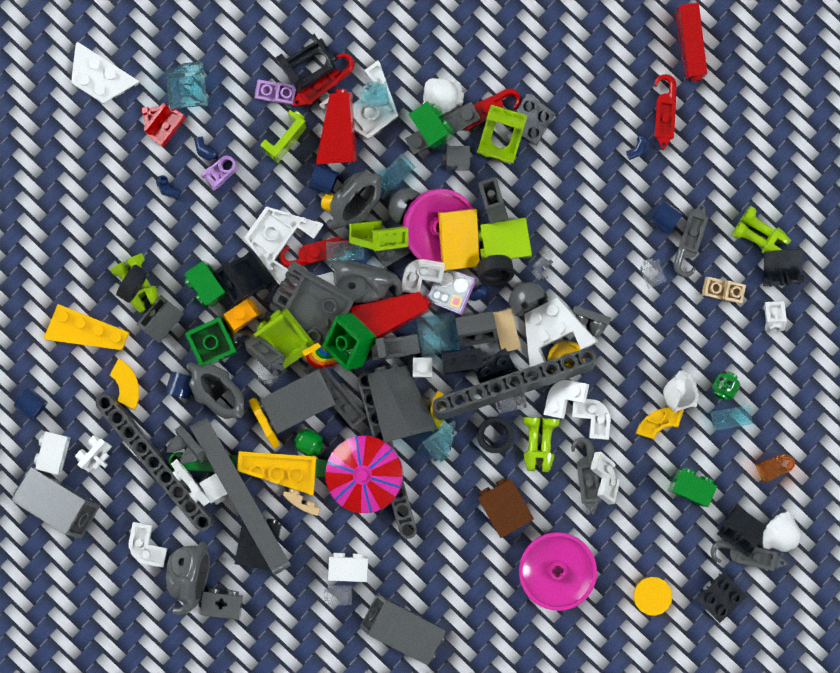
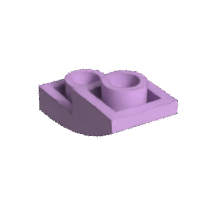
(275, 92)

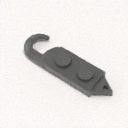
(691, 239)
(261, 350)
(587, 478)
(759, 557)

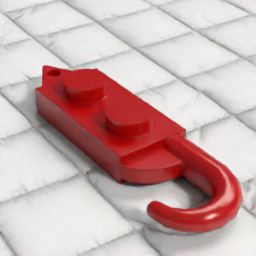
(321, 87)
(496, 100)
(665, 112)
(309, 253)

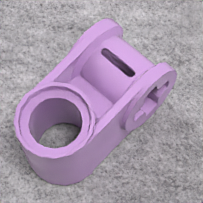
(218, 172)

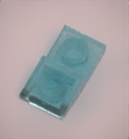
(396, 173)
(343, 251)
(731, 418)

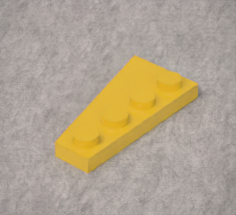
(80, 329)
(287, 470)

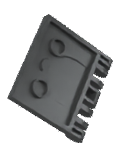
(311, 302)

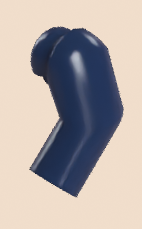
(641, 147)
(203, 151)
(165, 188)
(479, 293)

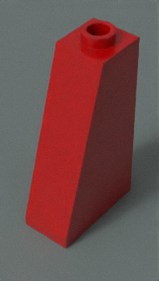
(691, 41)
(338, 131)
(392, 313)

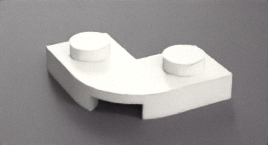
(421, 270)
(561, 393)
(599, 417)
(609, 484)
(196, 491)
(141, 549)

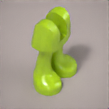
(773, 235)
(151, 291)
(533, 452)

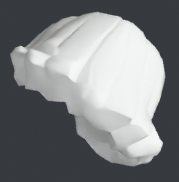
(444, 93)
(681, 392)
(782, 533)

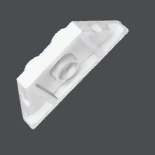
(98, 76)

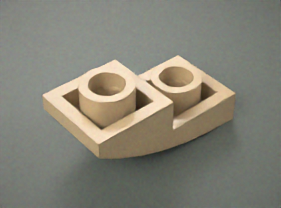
(723, 290)
(507, 330)
(296, 499)

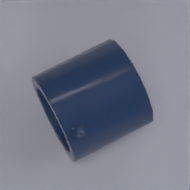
(323, 179)
(666, 217)
(179, 385)
(30, 404)

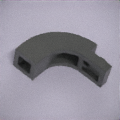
(396, 347)

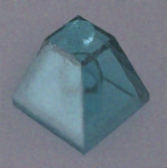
(186, 86)
(437, 334)
(441, 442)

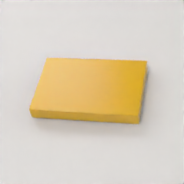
(459, 239)

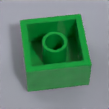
(431, 125)
(205, 284)
(349, 341)
(211, 342)
(692, 487)

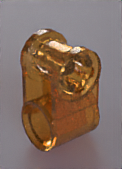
(772, 468)

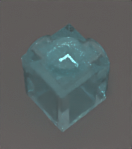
(375, 94)

